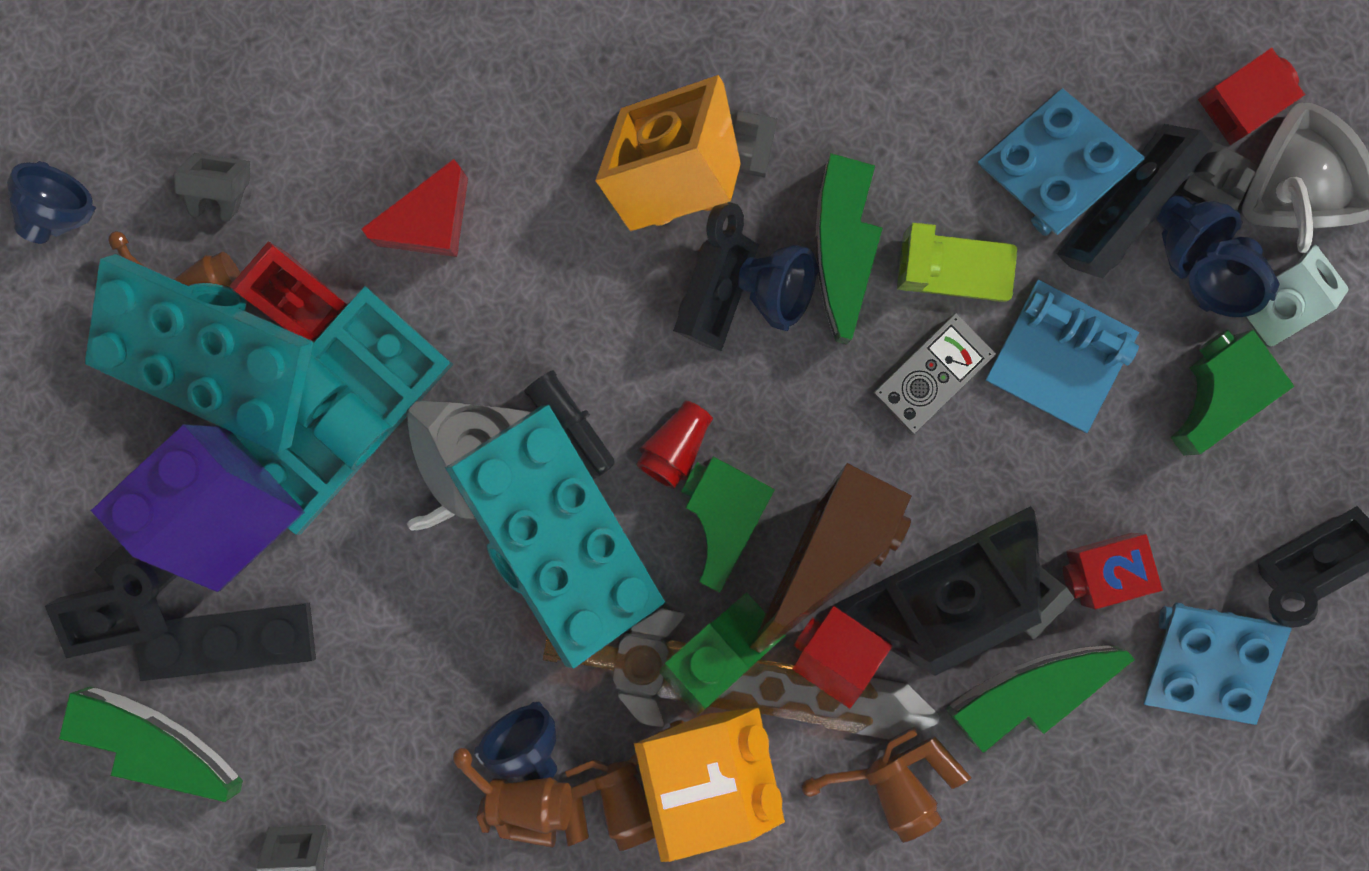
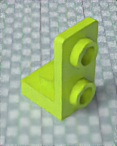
(955, 265)

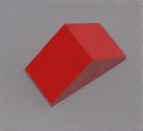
(426, 217)
(288, 293)

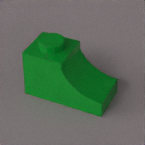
(1233, 385)
(729, 510)
(716, 655)

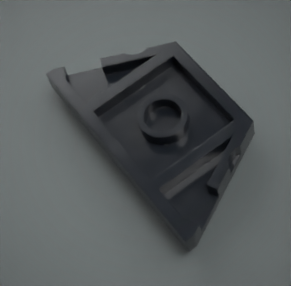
(958, 597)

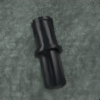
(590, 448)

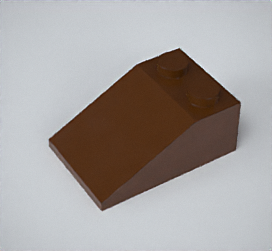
(845, 535)

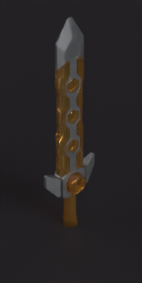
(778, 691)

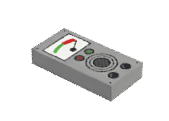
(934, 373)

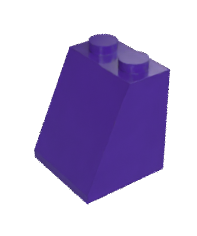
(198, 507)

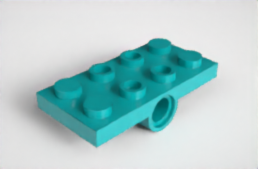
(198, 351)
(354, 396)
(555, 536)

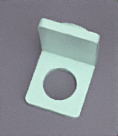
(1301, 298)

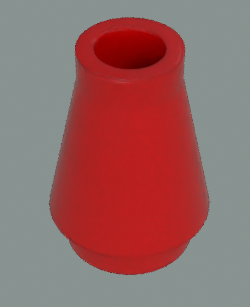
(674, 447)

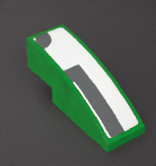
(844, 243)
(1035, 691)
(147, 745)

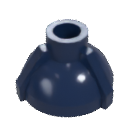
(47, 201)
(1193, 228)
(1233, 278)
(781, 284)
(520, 744)

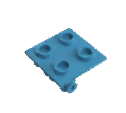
(1060, 162)
(1063, 356)
(1215, 663)

